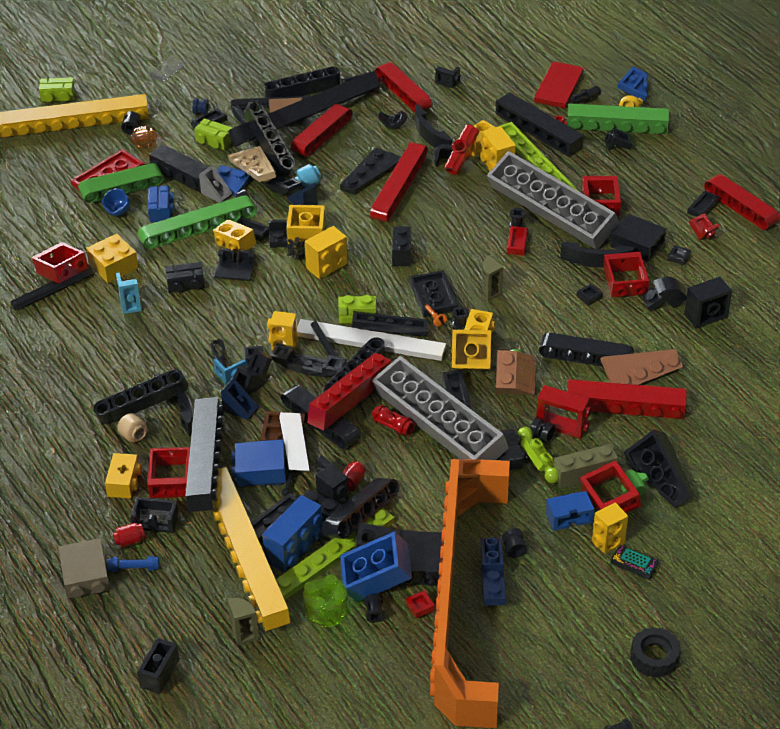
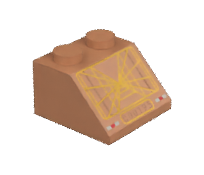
(515, 373)

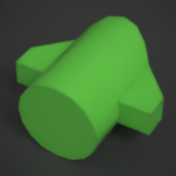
(637, 480)

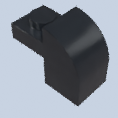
(665, 290)
(255, 374)

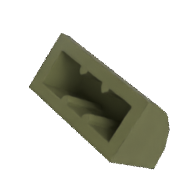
(491, 278)
(242, 620)

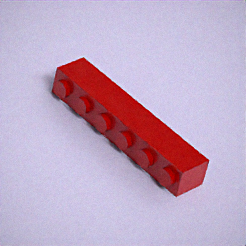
(346, 392)
(631, 398)

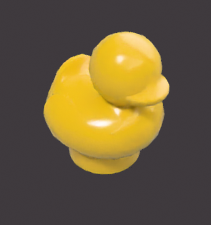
(631, 101)

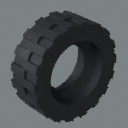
(658, 637)

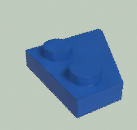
(634, 83)
(234, 178)

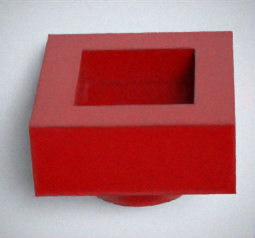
(420, 604)

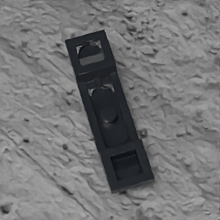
(427, 132)
(281, 185)
(588, 257)
(305, 364)
(185, 411)

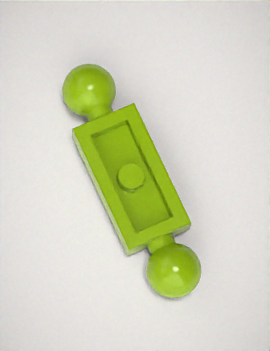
(538, 454)

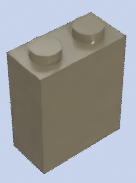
(83, 568)

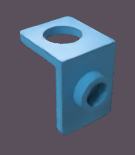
(227, 373)

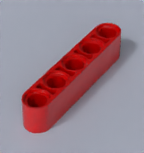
(403, 86)
(321, 130)
(742, 202)

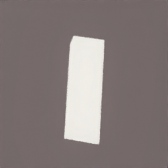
(294, 441)

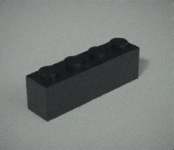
(178, 166)

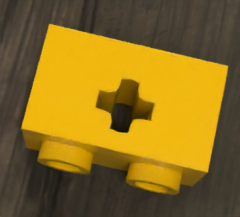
(123, 475)

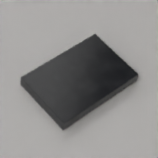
(433, 290)

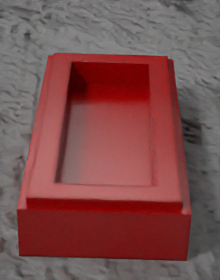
(517, 240)

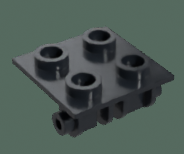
(235, 265)

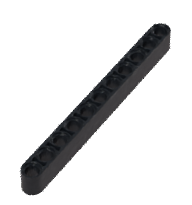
(310, 106)

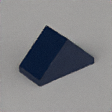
(305, 196)
(237, 401)

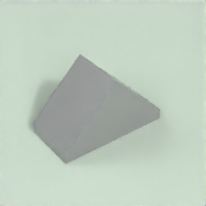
(213, 185)

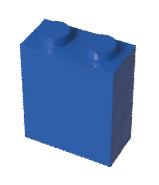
(259, 463)

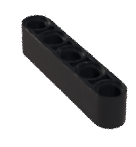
(303, 83)
(265, 129)
(374, 345)
(580, 349)
(131, 401)
(340, 432)
(360, 508)

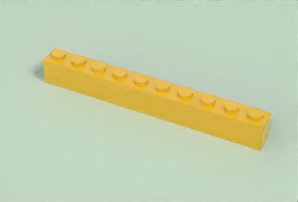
(71, 115)
(248, 555)

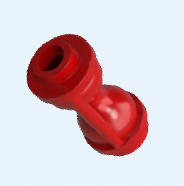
(399, 423)

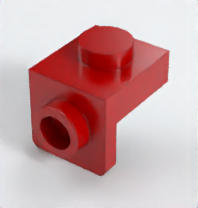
(703, 227)

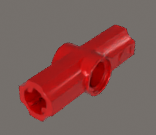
(461, 149)

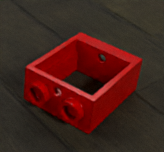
(603, 185)
(631, 262)
(56, 266)
(566, 401)
(167, 486)
(627, 501)

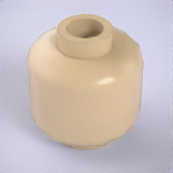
(132, 427)

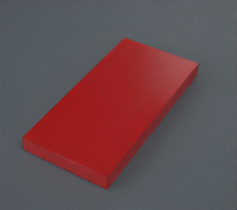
(558, 84)
(117, 162)

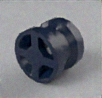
(200, 106)

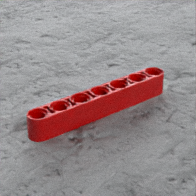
(398, 182)

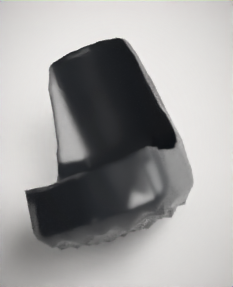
(393, 121)
(442, 151)

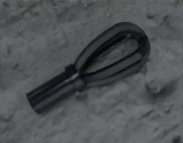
(222, 359)

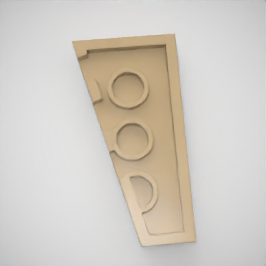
(254, 163)

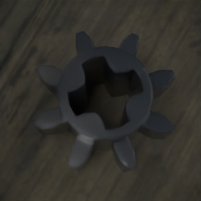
(301, 244)

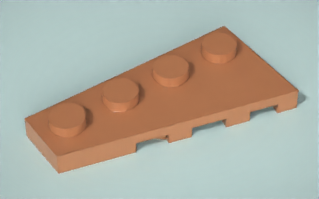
(640, 367)

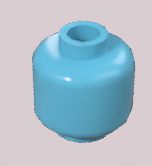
(308, 175)

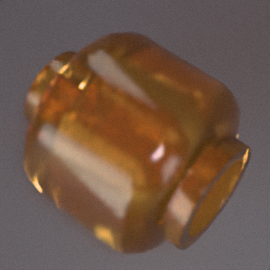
(144, 136)

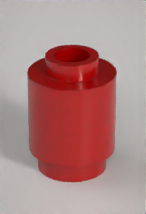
(355, 473)
(129, 535)

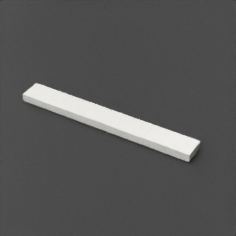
(359, 338)

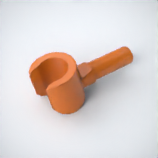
(436, 322)

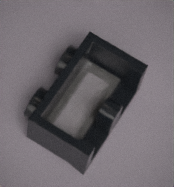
(155, 514)

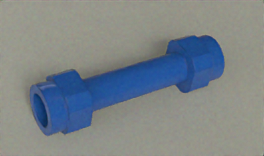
(115, 564)

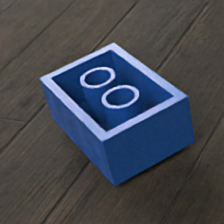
(293, 533)
(376, 566)

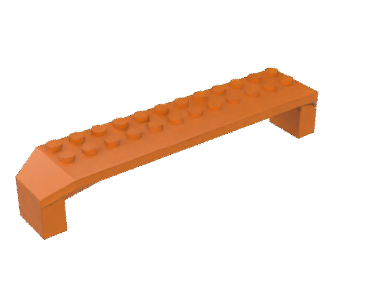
(462, 700)

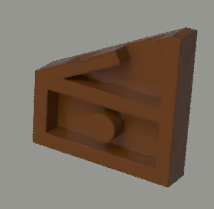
(272, 426)

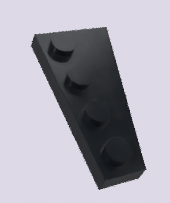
(369, 169)

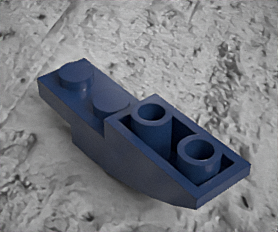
(492, 571)

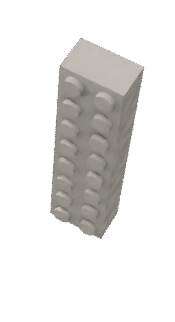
(553, 200)
(439, 412)

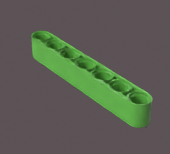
(196, 222)

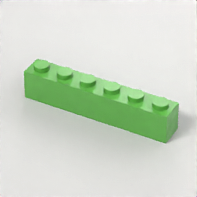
(620, 117)

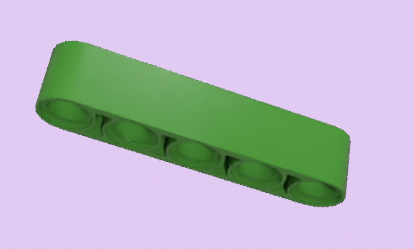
(127, 180)

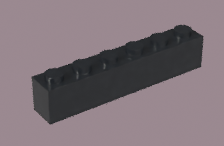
(539, 124)

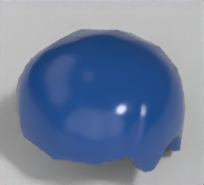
(116, 202)

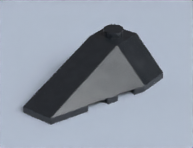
(660, 463)

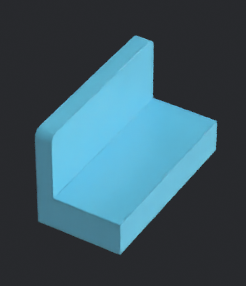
(128, 295)

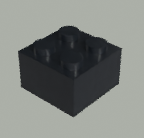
(708, 302)

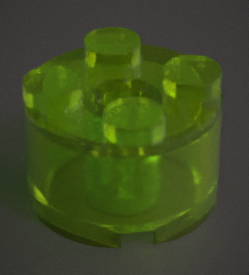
(325, 601)

